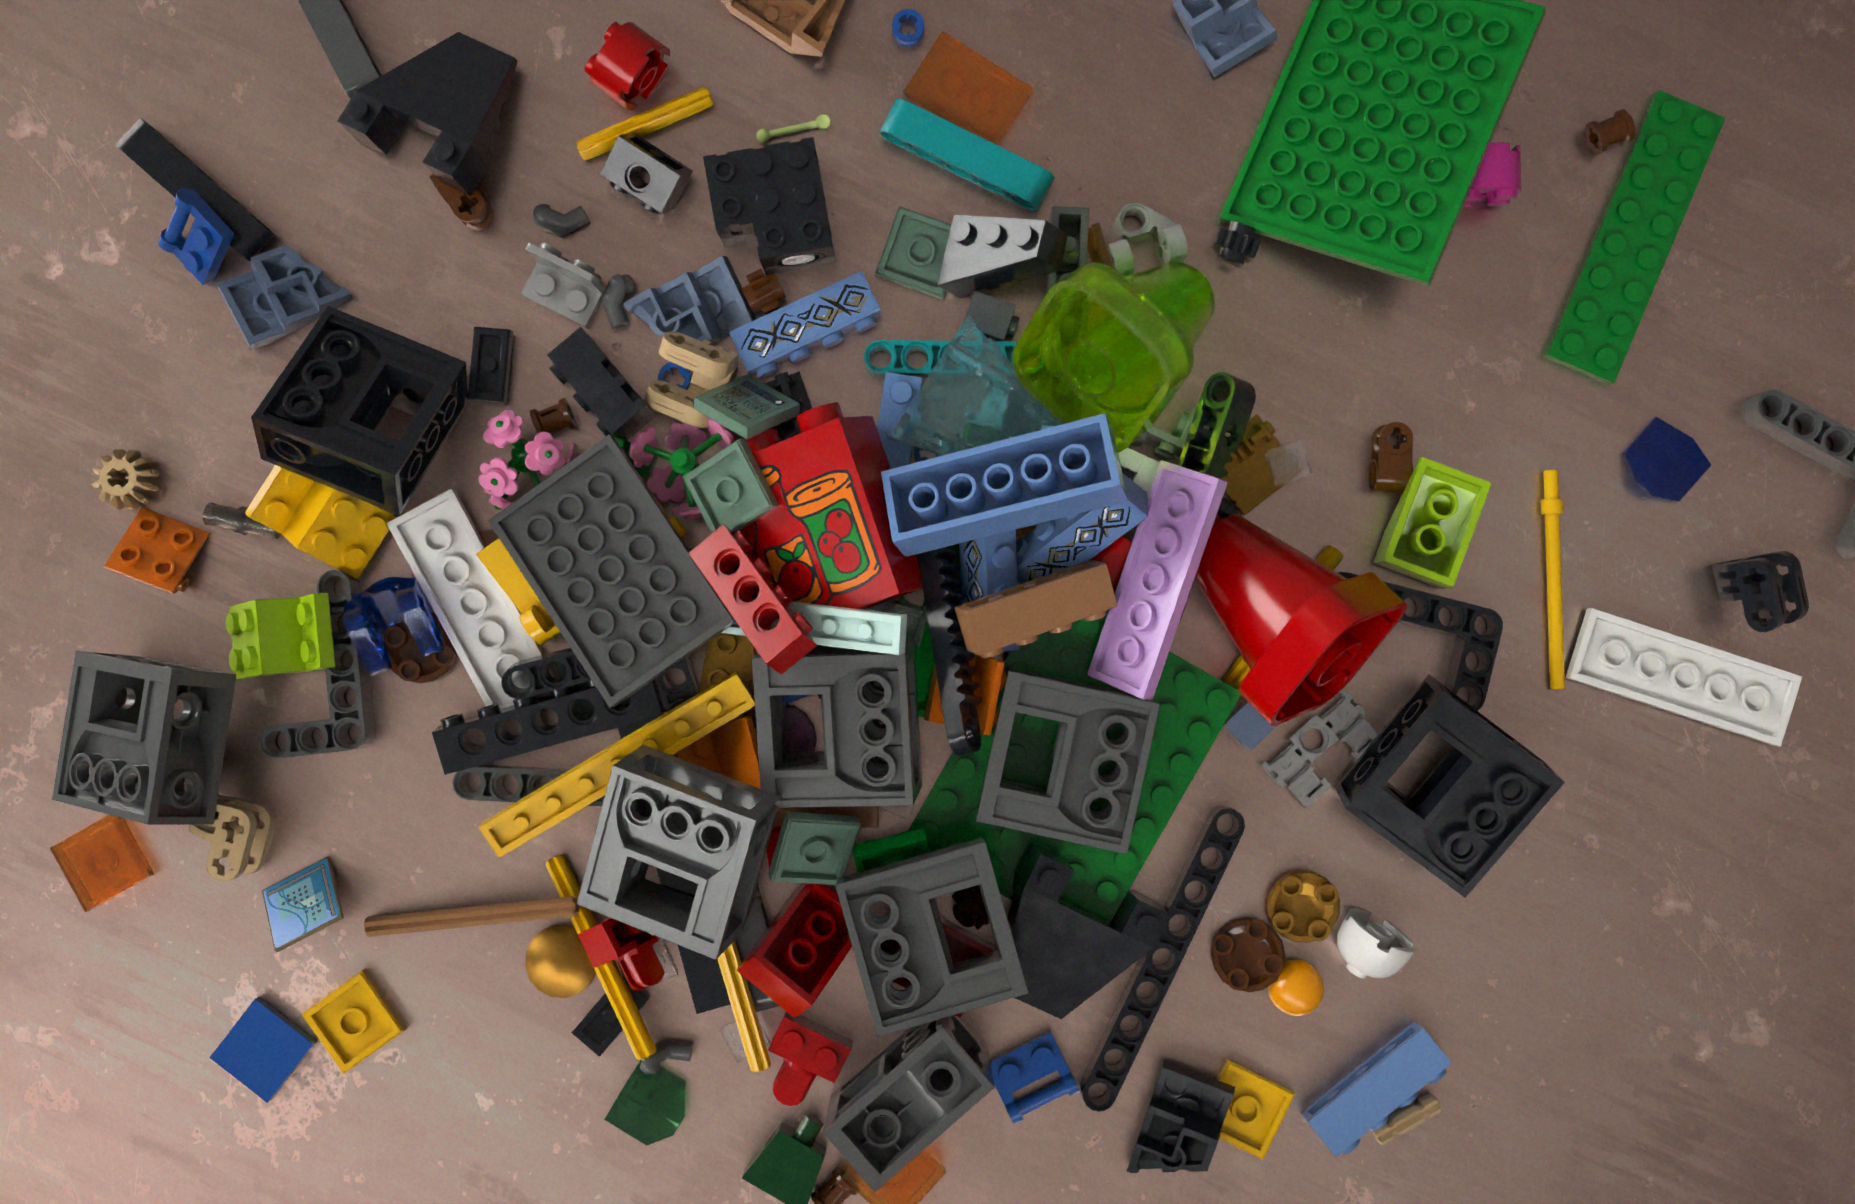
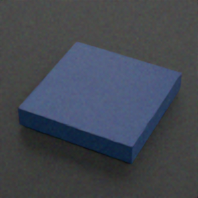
(263, 1049)

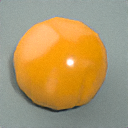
(1297, 988)

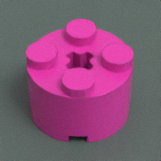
(1498, 176)

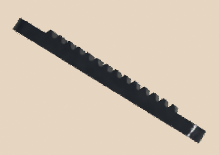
(950, 650)

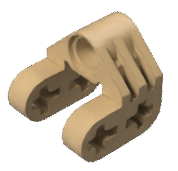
(710, 369)
(236, 836)

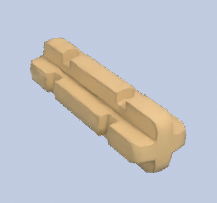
(1408, 1118)

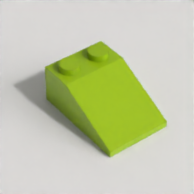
(1433, 524)

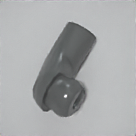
(666, 1050)

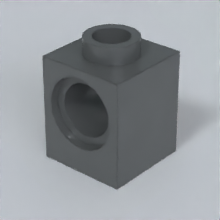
(993, 316)

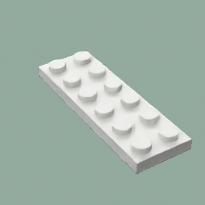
(466, 598)
(1683, 677)

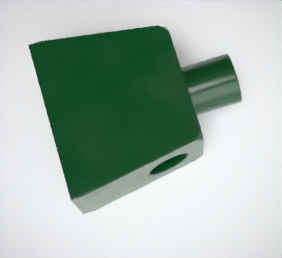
(789, 1162)

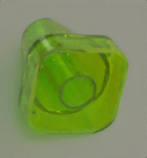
(1114, 344)

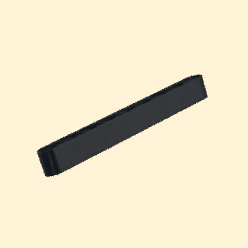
(1161, 975)

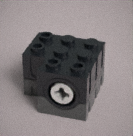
(775, 200)

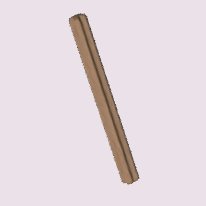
(471, 916)

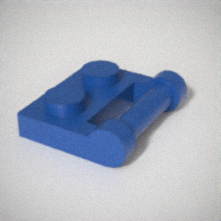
(207, 238)
(1026, 1065)

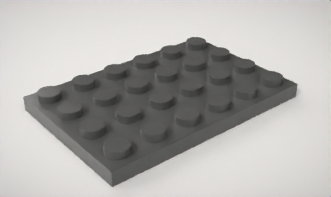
(611, 571)

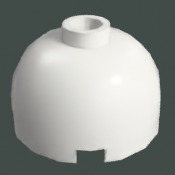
(1372, 947)

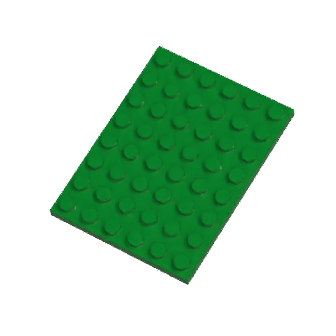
(1382, 127)
(1186, 726)

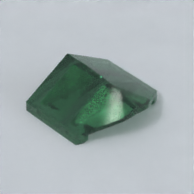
(649, 1105)

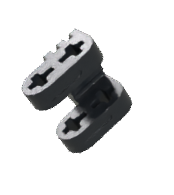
(1761, 586)

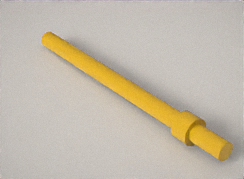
(1552, 508)

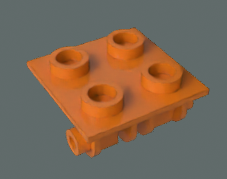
(157, 551)

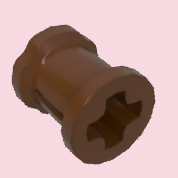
(1610, 131)
(553, 418)
(834, 1191)

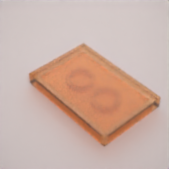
(968, 89)

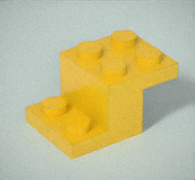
(321, 520)

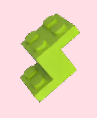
(280, 636)

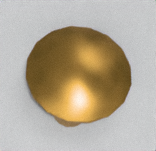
(1303, 906)
(559, 962)

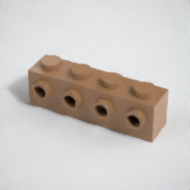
(1036, 607)

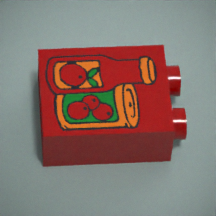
(832, 521)

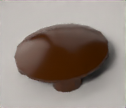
(409, 661)
(1248, 955)

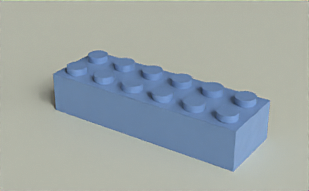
(1004, 485)

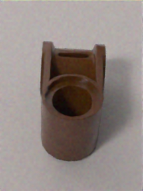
(462, 203)
(1390, 463)

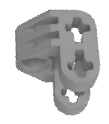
(1167, 237)

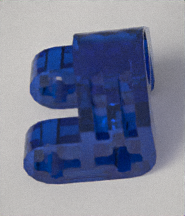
(385, 605)

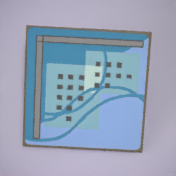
(302, 904)

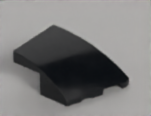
(1181, 1121)

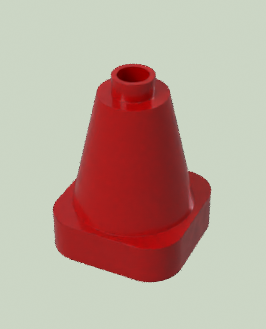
(1291, 617)

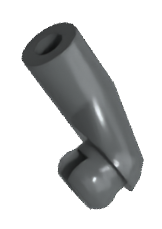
(559, 223)
(613, 298)

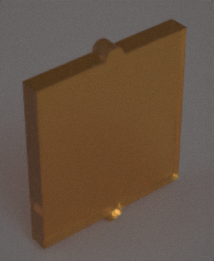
(1097, 247)

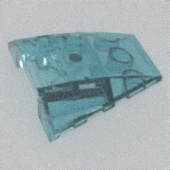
(970, 399)

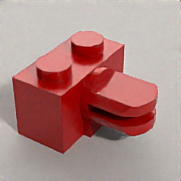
(630, 948)
(807, 1052)

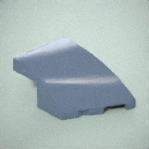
(1225, 30)
(278, 296)
(696, 303)

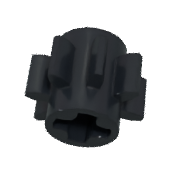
(1237, 242)

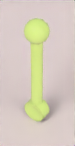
(822, 123)

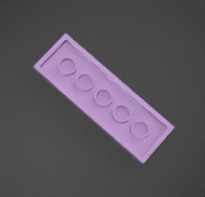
(1157, 579)

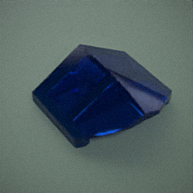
(1665, 461)

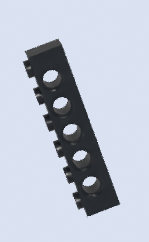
(460, 753)

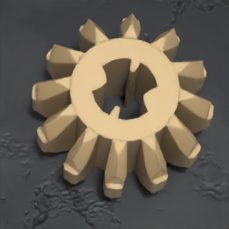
(113, 475)

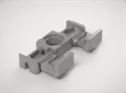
(1291, 763)

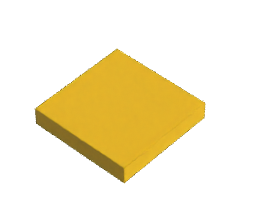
(354, 1021)
(1254, 1109)

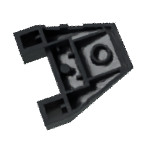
(446, 91)
(1068, 950)

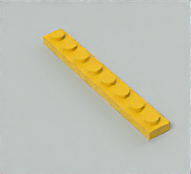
(590, 778)

